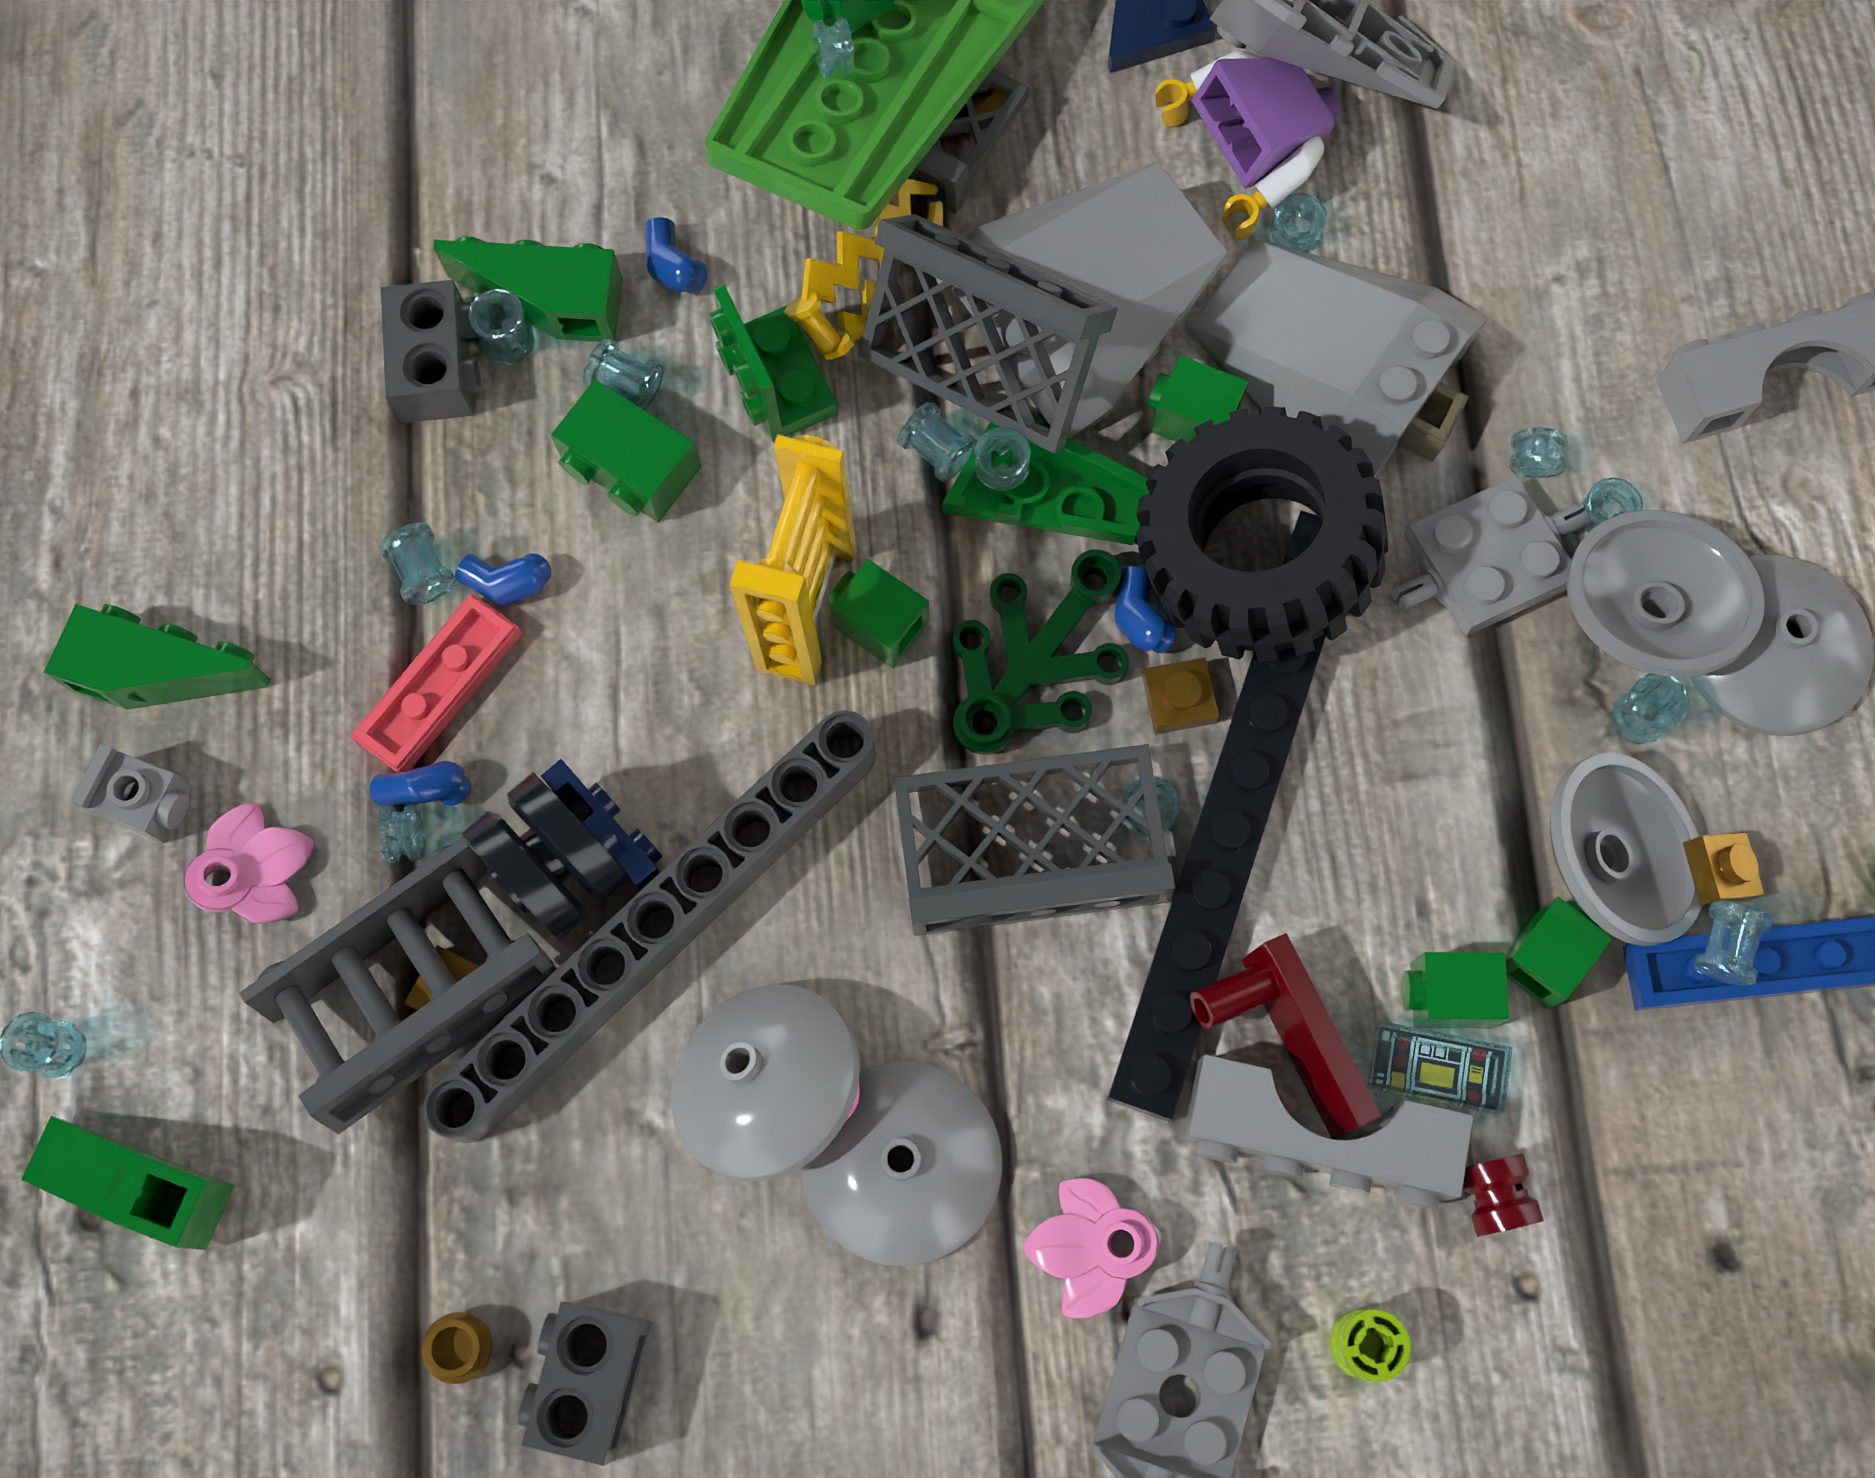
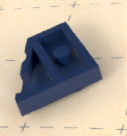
(597, 813)

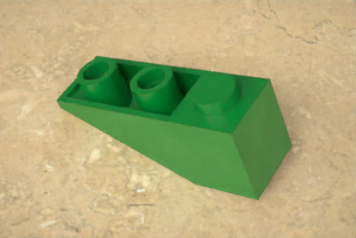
(561, 289)
(137, 666)
(128, 1185)

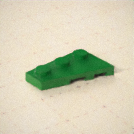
(1063, 493)

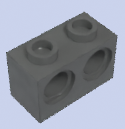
(418, 353)
(602, 1387)

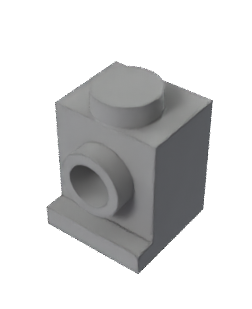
(111, 787)

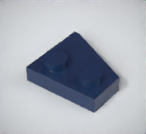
(1156, 29)

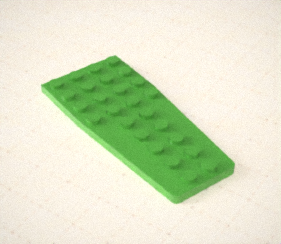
(859, 135)

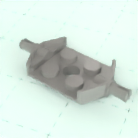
(1190, 1335)

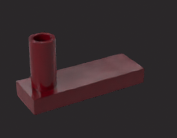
(1281, 984)

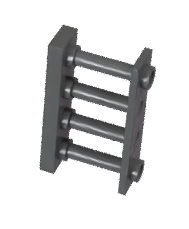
(413, 1045)

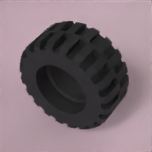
(1251, 462)

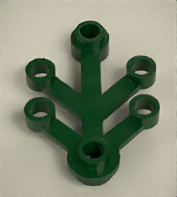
(1033, 661)

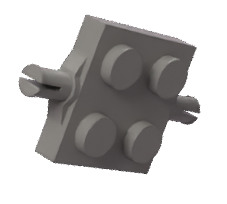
(1490, 555)

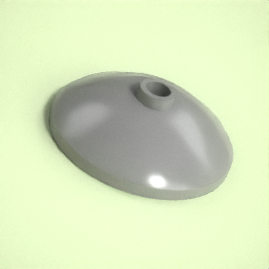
(1679, 571)
(1792, 682)
(1622, 849)
(787, 1097)
(936, 1202)

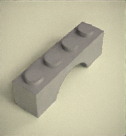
(1722, 382)
(1412, 1150)

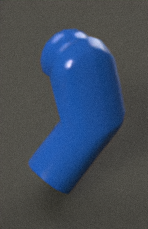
(669, 264)
(508, 582)
(1137, 617)
(421, 785)

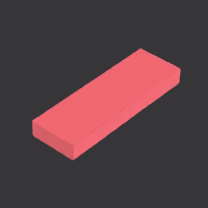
(437, 684)

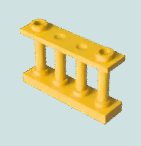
(782, 591)

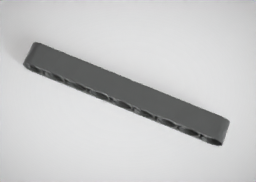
(624, 931)

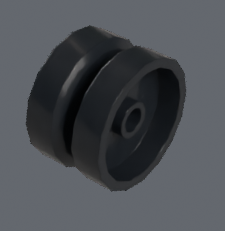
(544, 856)

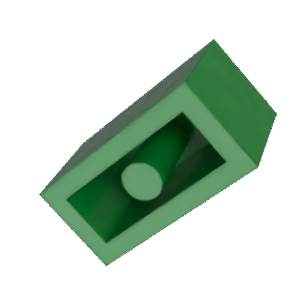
(625, 452)

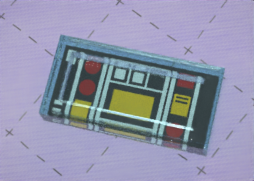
(1440, 1067)

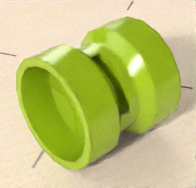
(1356, 1346)

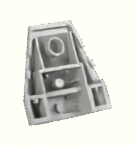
(1341, 41)
(1125, 244)
(1335, 341)

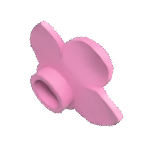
(258, 864)
(1082, 1251)

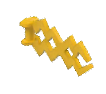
(822, 276)

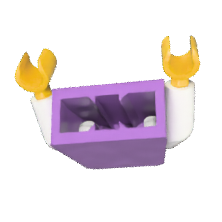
(1263, 120)

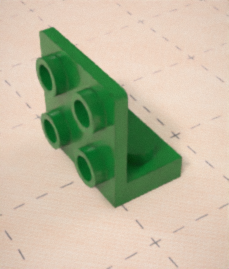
(773, 368)

